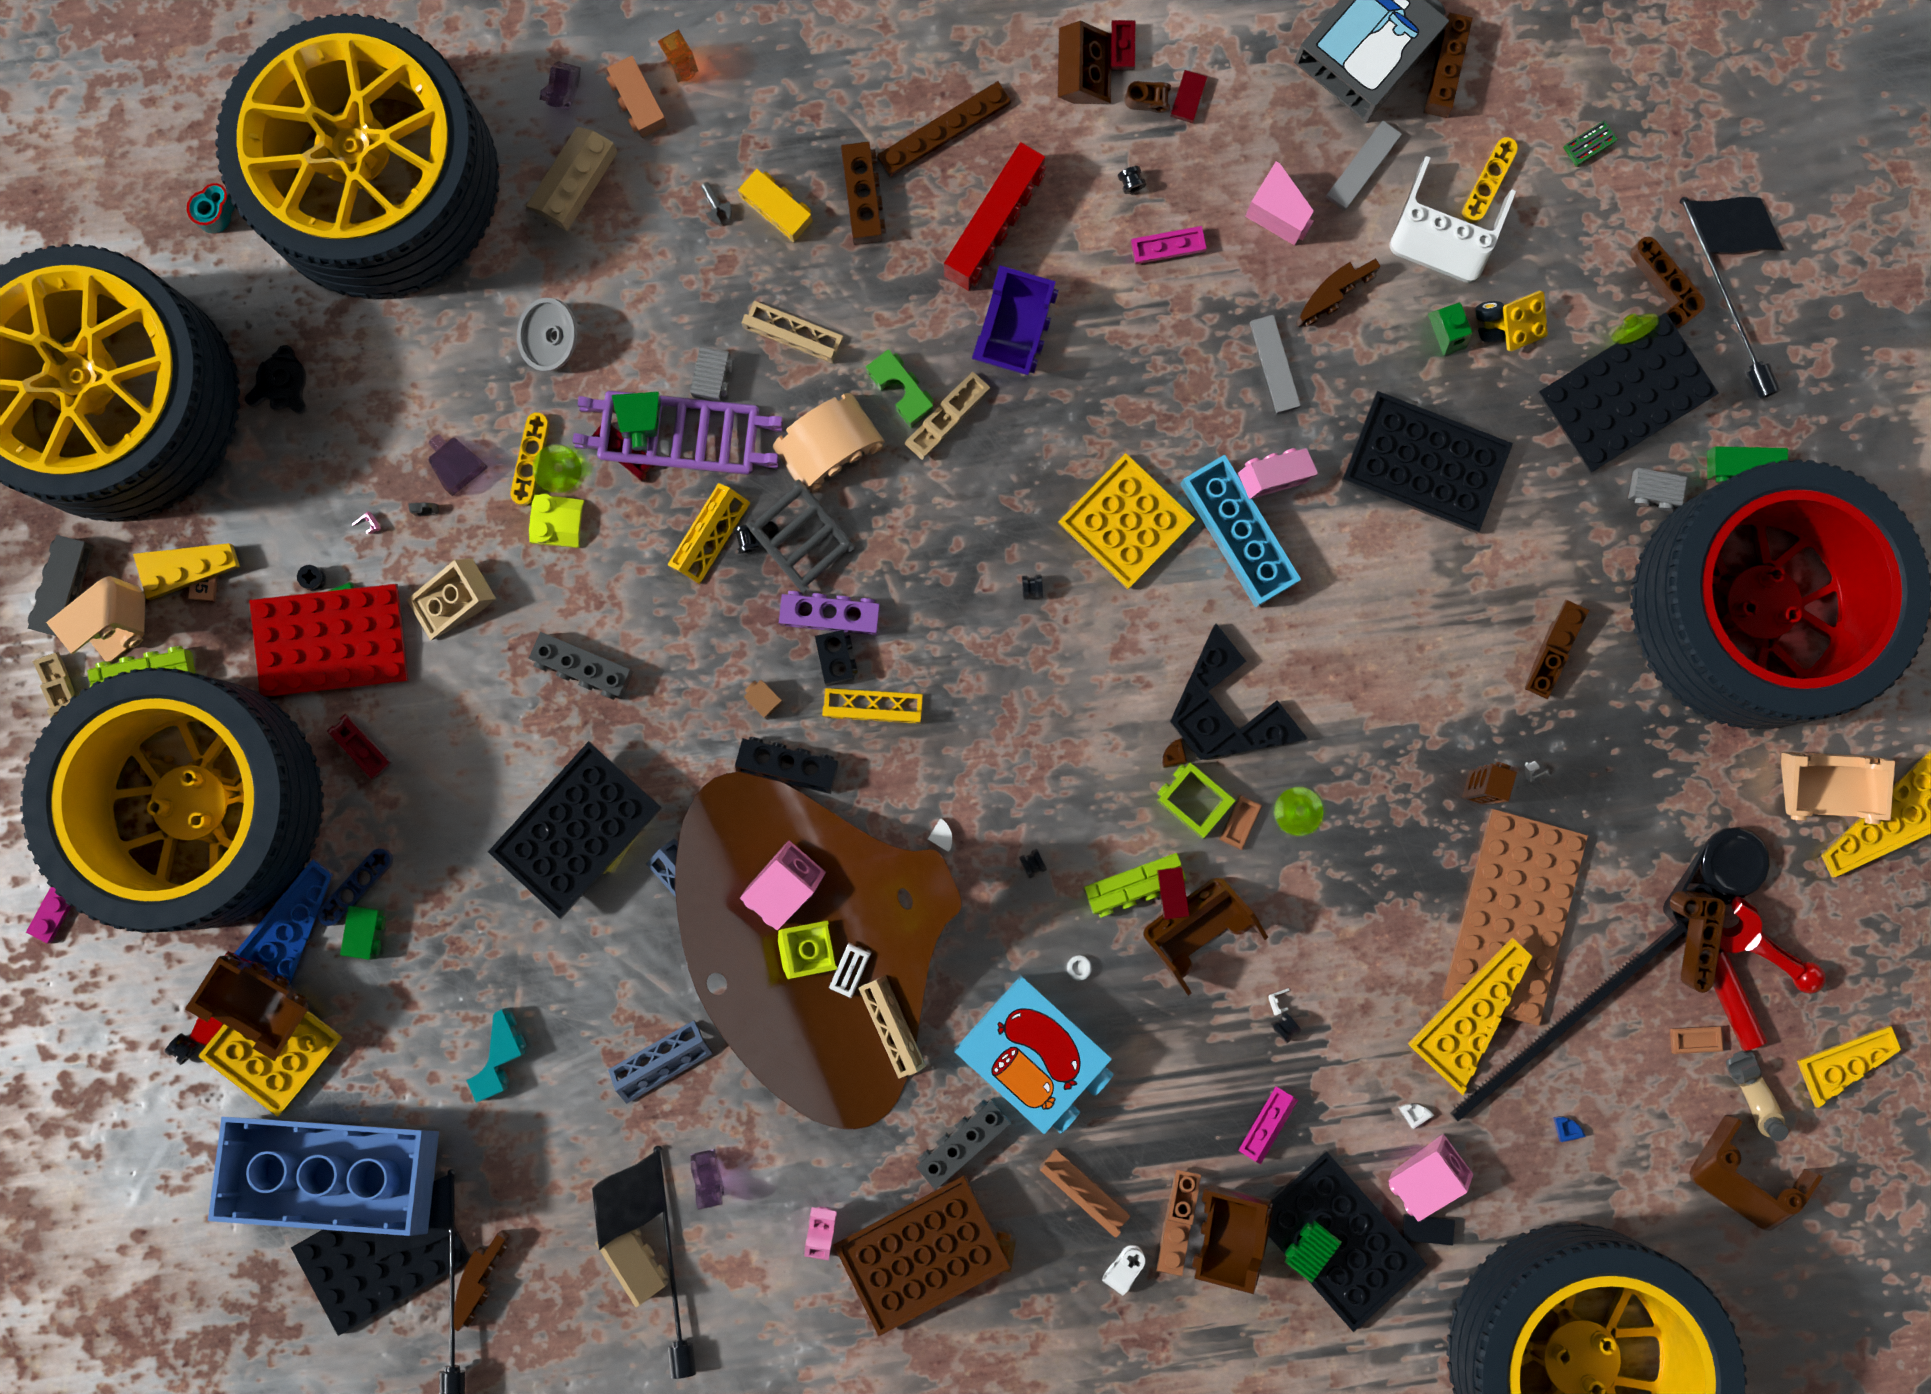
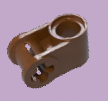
(1153, 96)

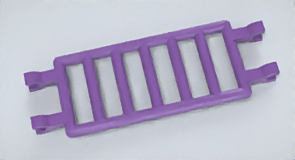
(750, 458)

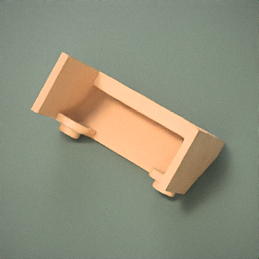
(106, 615)

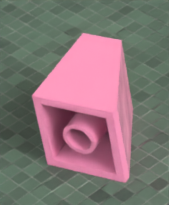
(1281, 207)
(783, 885)
(1431, 1178)

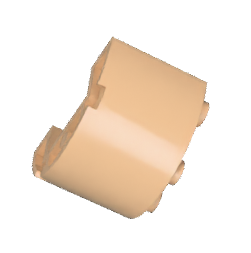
(827, 440)

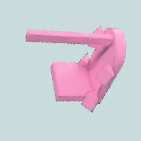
(369, 517)

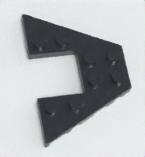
(1207, 726)

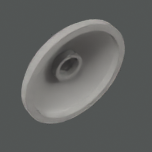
(547, 334)

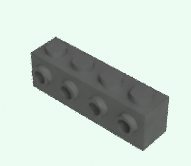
(60, 582)
(581, 665)
(962, 1144)

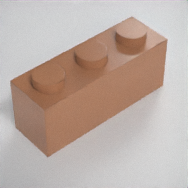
(635, 97)

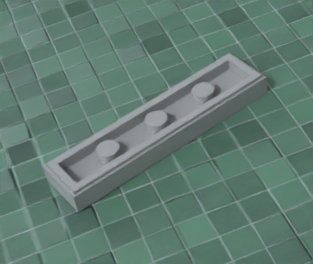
(1363, 165)
(1275, 364)

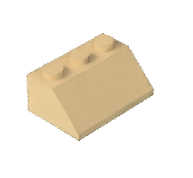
(635, 1266)

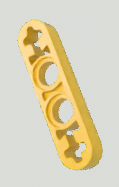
(1489, 180)
(527, 459)

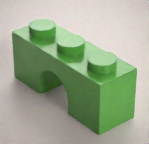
(888, 370)

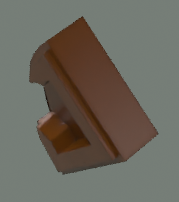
(1174, 754)

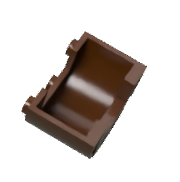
(250, 1003)
(1233, 1238)

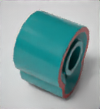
(210, 208)

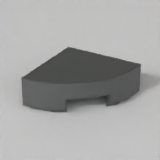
(423, 509)

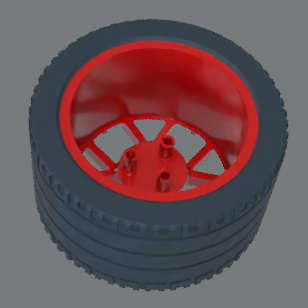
(1873, 568)

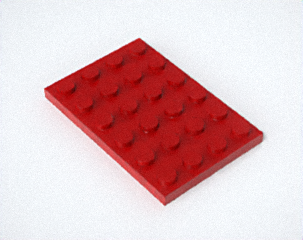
(329, 640)

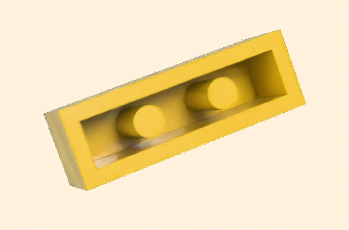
(776, 204)

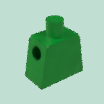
(1451, 326)
(638, 416)

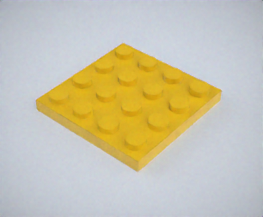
(1126, 521)
(270, 1081)

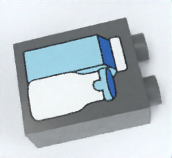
(1370, 48)

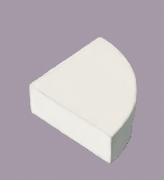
(941, 835)
(1415, 1114)

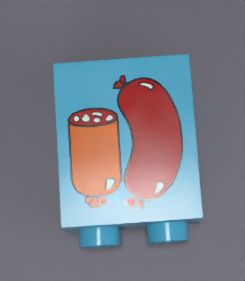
(1035, 1057)

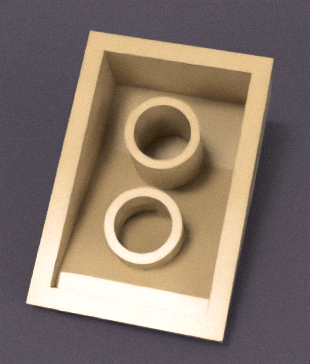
(451, 597)

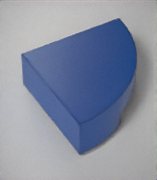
(1567, 1129)

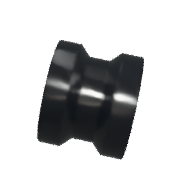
(1132, 179)
(313, 582)
(1032, 587)
(1032, 863)
(1286, 1027)
(181, 1049)

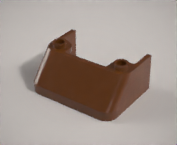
(1211, 912)
(1717, 1175)

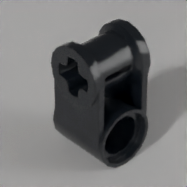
(752, 542)

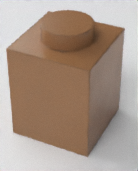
(762, 698)

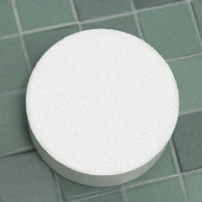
(1079, 967)

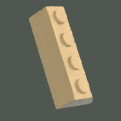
(572, 177)

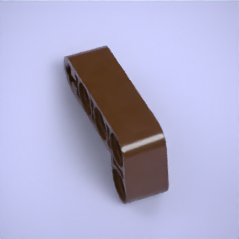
(1662, 281)
(1698, 970)

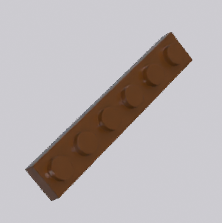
(943, 129)

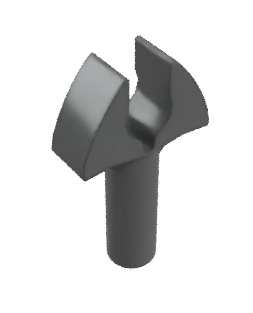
(715, 204)

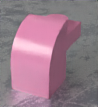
(820, 1233)

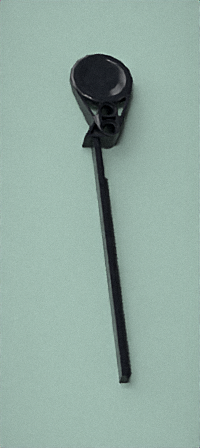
(1731, 864)

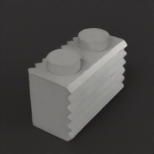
(711, 374)
(1657, 489)

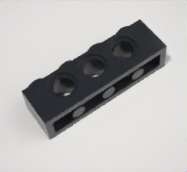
(820, 781)

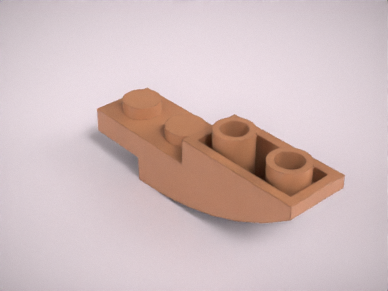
(1178, 1223)

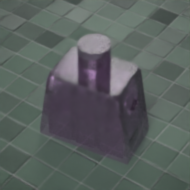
(454, 463)

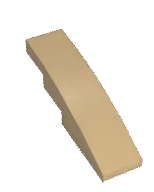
(947, 415)
(55, 681)

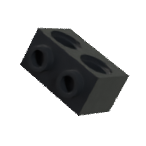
(829, 659)

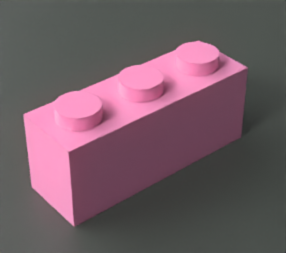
(1277, 472)

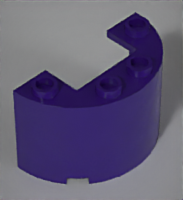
(1015, 321)

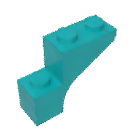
(504, 1046)

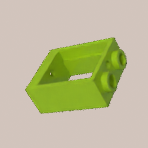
(1215, 815)

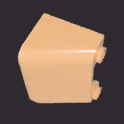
(1837, 785)

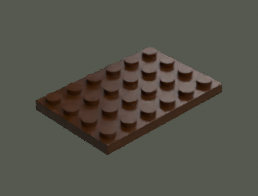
(922, 1255)

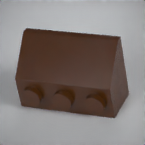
(1084, 64)

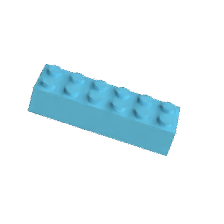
(1240, 531)

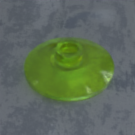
(1634, 327)
(544, 470)
(1286, 813)

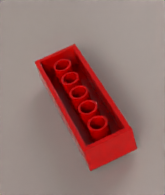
(995, 216)

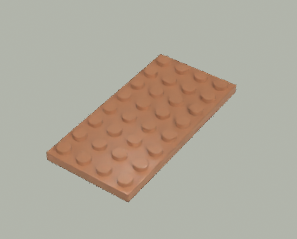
(1522, 893)

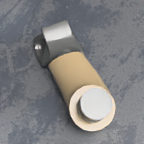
(1762, 1103)

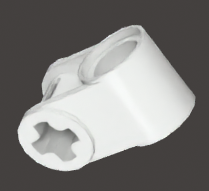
(1123, 1272)

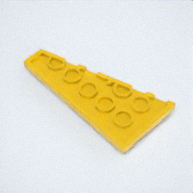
(1908, 823)
(1467, 1023)

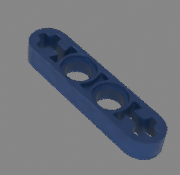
(357, 889)

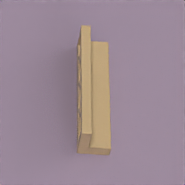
(790, 337)
(895, 1025)

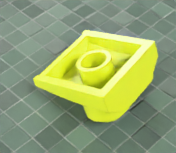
(555, 521)
(806, 950)

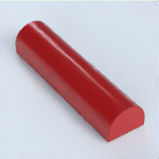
(1737, 1005)

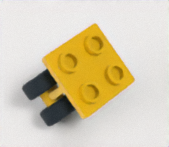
(1518, 321)

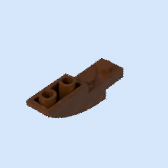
(1328, 294)
(1555, 649)
(472, 1286)

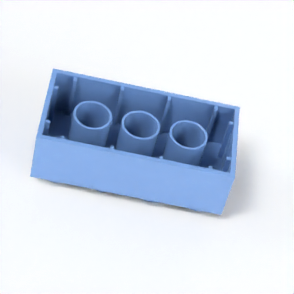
(323, 1176)

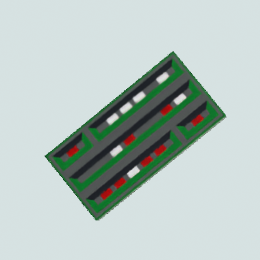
(1590, 143)

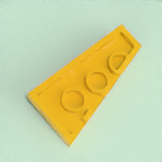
(179, 568)
(1838, 1066)

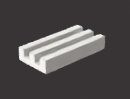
(858, 951)

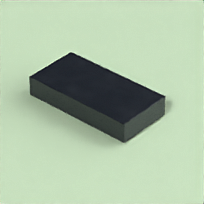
(1428, 1230)

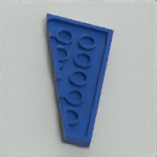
(287, 926)

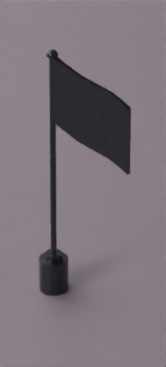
(1735, 228)
(628, 1202)
(440, 1226)

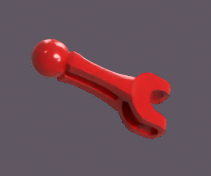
(1748, 935)

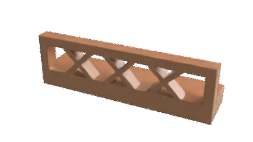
(1084, 1192)

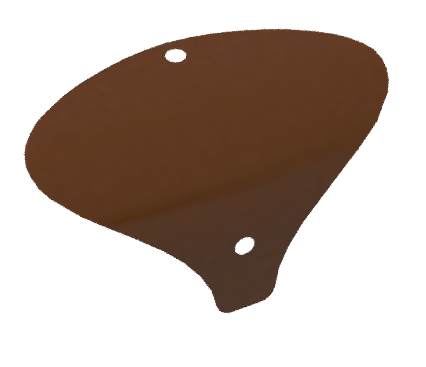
(797, 1032)

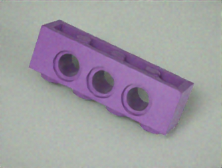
(866, 624)

